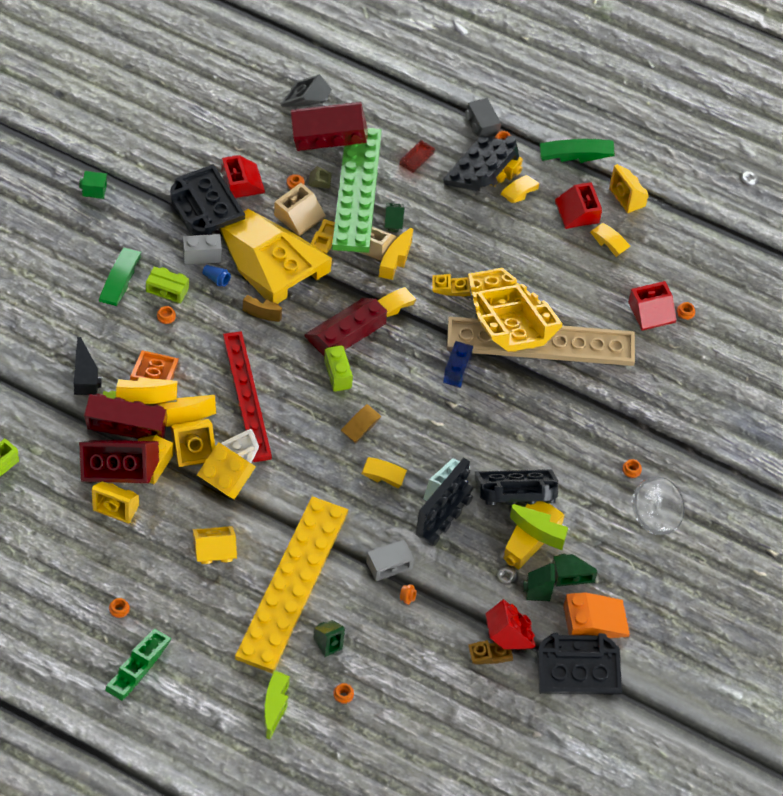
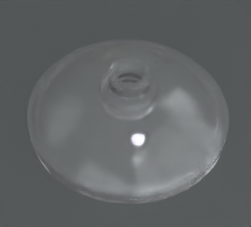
(666, 505)

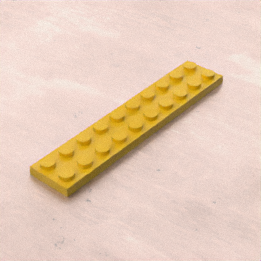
(291, 585)

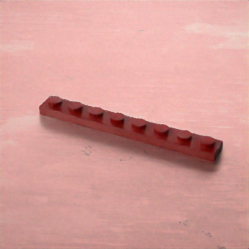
(246, 392)

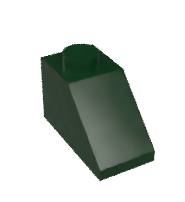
(394, 216)
(572, 570)
(540, 583)
(329, 637)

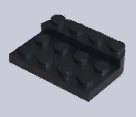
(482, 163)
(205, 201)
(517, 486)
(445, 504)
(579, 665)

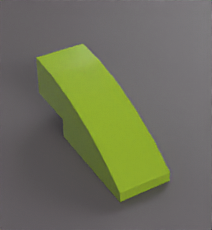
(539, 526)
(275, 702)

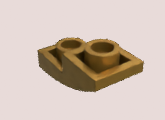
(267, 311)
(361, 423)
(487, 653)

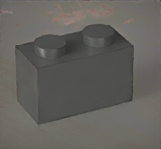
(483, 118)

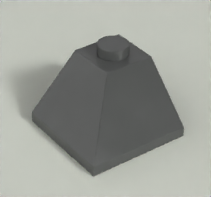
(307, 92)

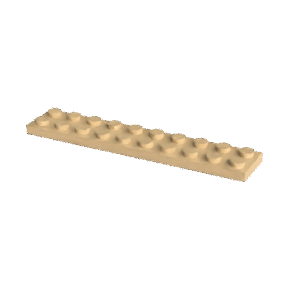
(567, 344)

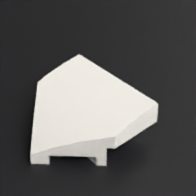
(243, 445)

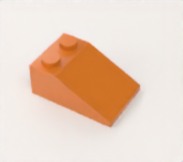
(154, 366)
(594, 615)

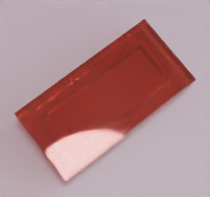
(417, 156)

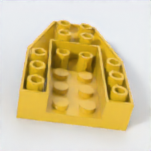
(272, 256)

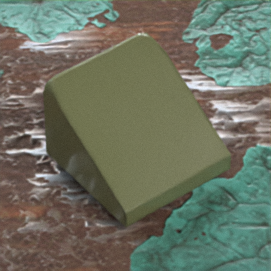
(320, 178)

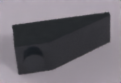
(86, 372)

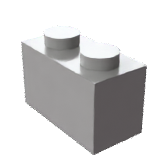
(202, 249)
(389, 560)

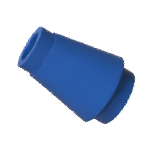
(217, 275)

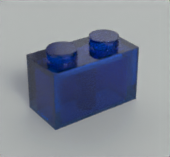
(458, 364)

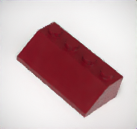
(329, 126)
(348, 325)
(124, 417)
(118, 460)

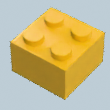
(226, 470)

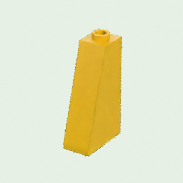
(524, 546)

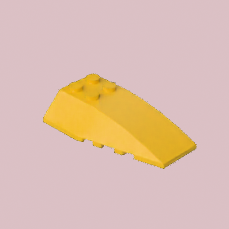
(510, 312)

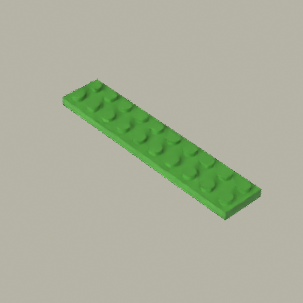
(357, 195)

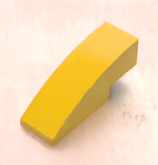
(396, 255)
(147, 390)
(189, 409)

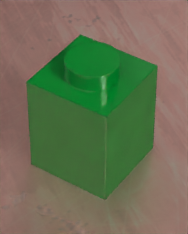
(93, 184)

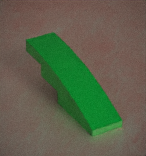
(580, 149)
(120, 276)
(138, 664)

